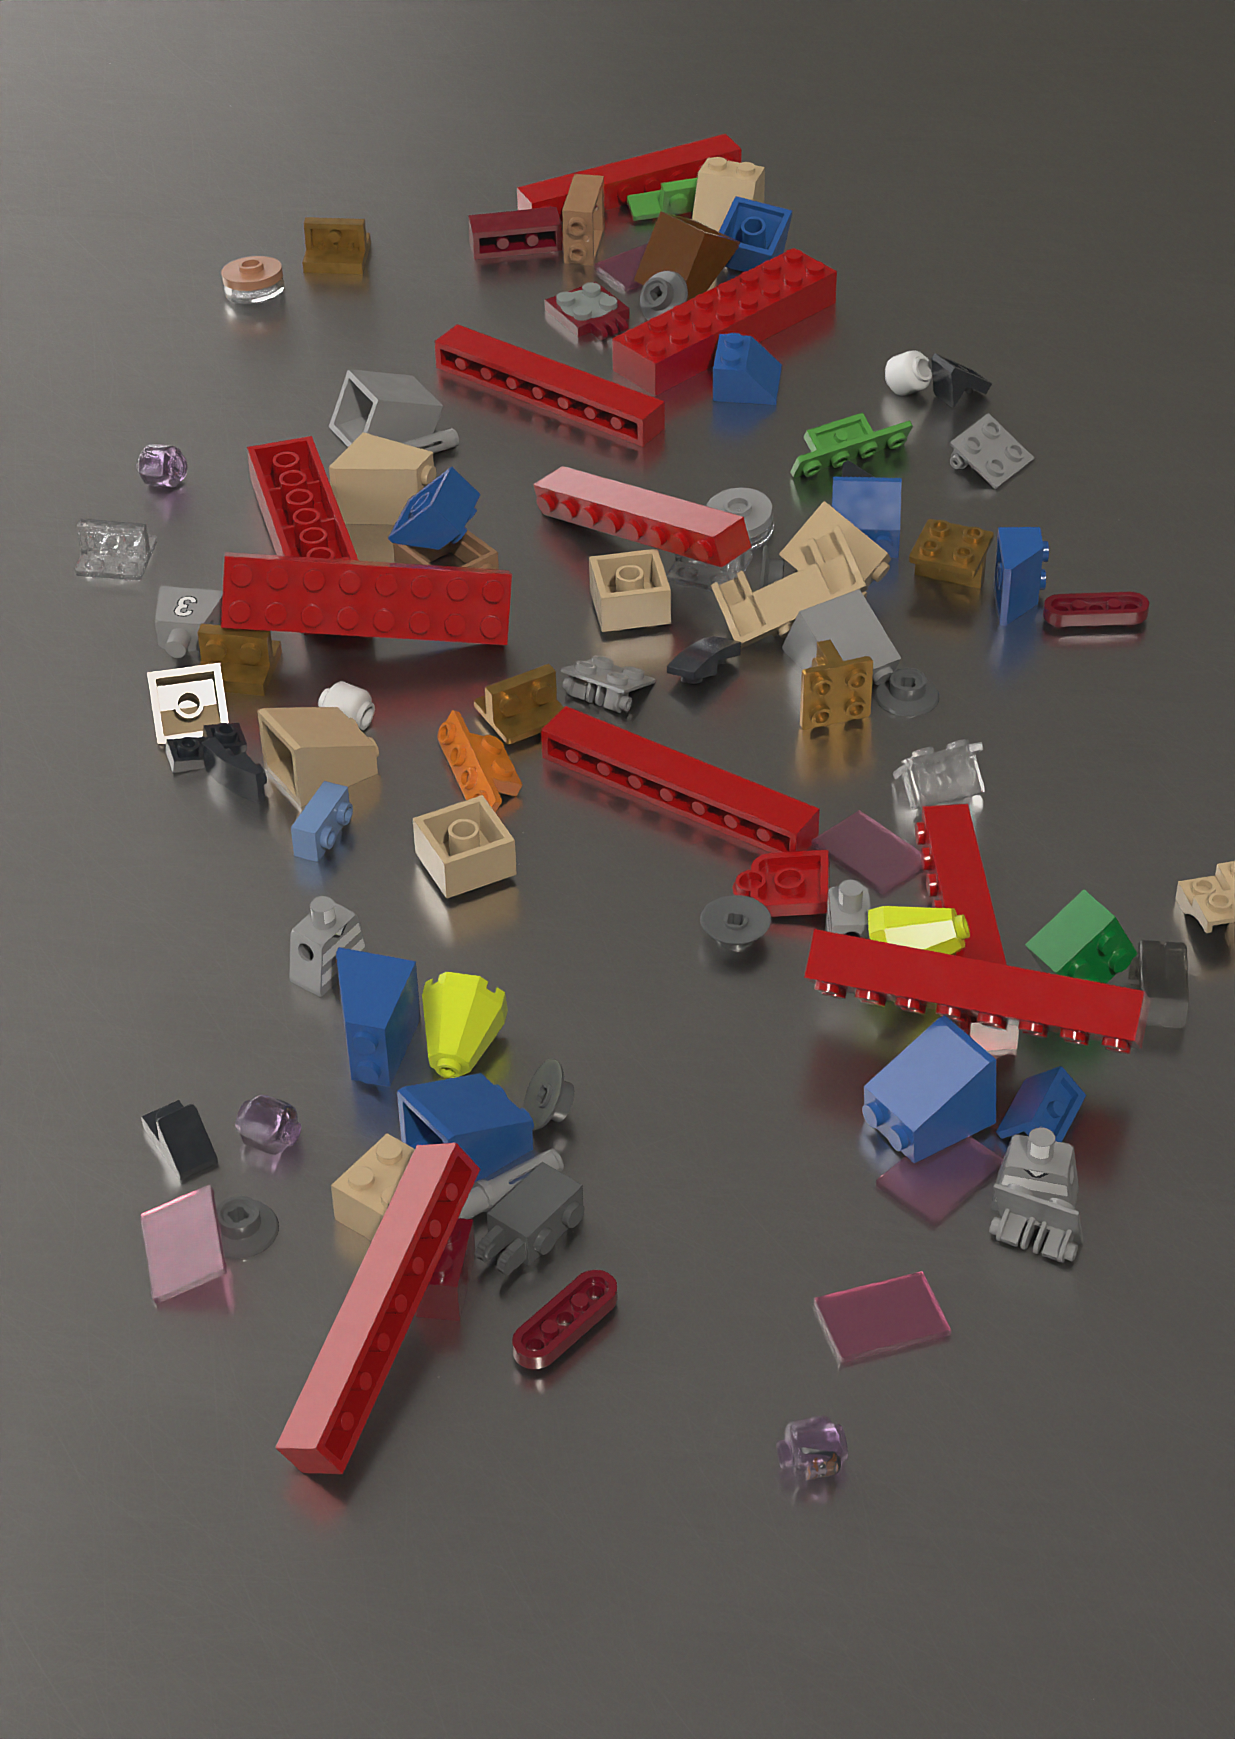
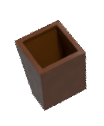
(688, 249)

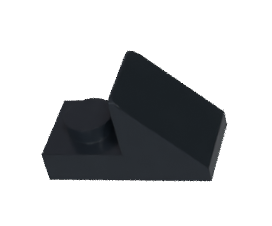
(952, 379)
(180, 1138)

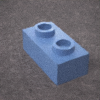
(321, 821)

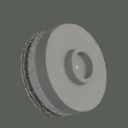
(753, 506)

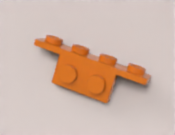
(478, 762)

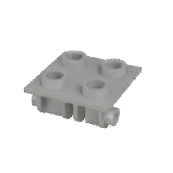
(989, 451)
(604, 682)
(1022, 1209)

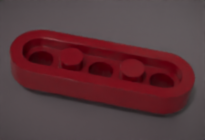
(1096, 609)
(572, 1306)

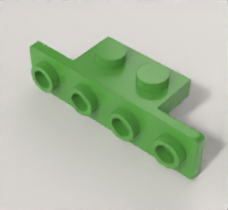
(673, 198)
(844, 441)

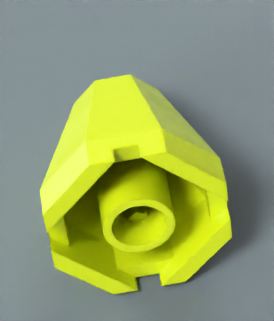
(919, 927)
(460, 1021)

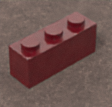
(515, 233)

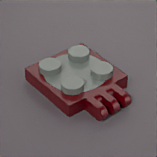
(589, 311)

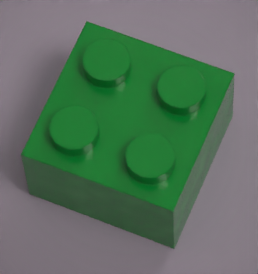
(1083, 942)

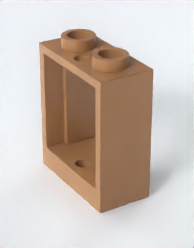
(582, 221)
(468, 549)

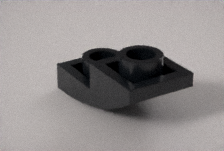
(702, 658)
(187, 752)
(234, 772)

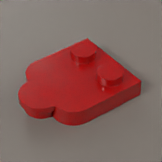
(788, 882)

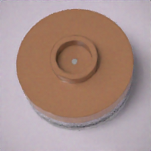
(253, 280)

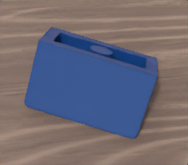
(1044, 1102)

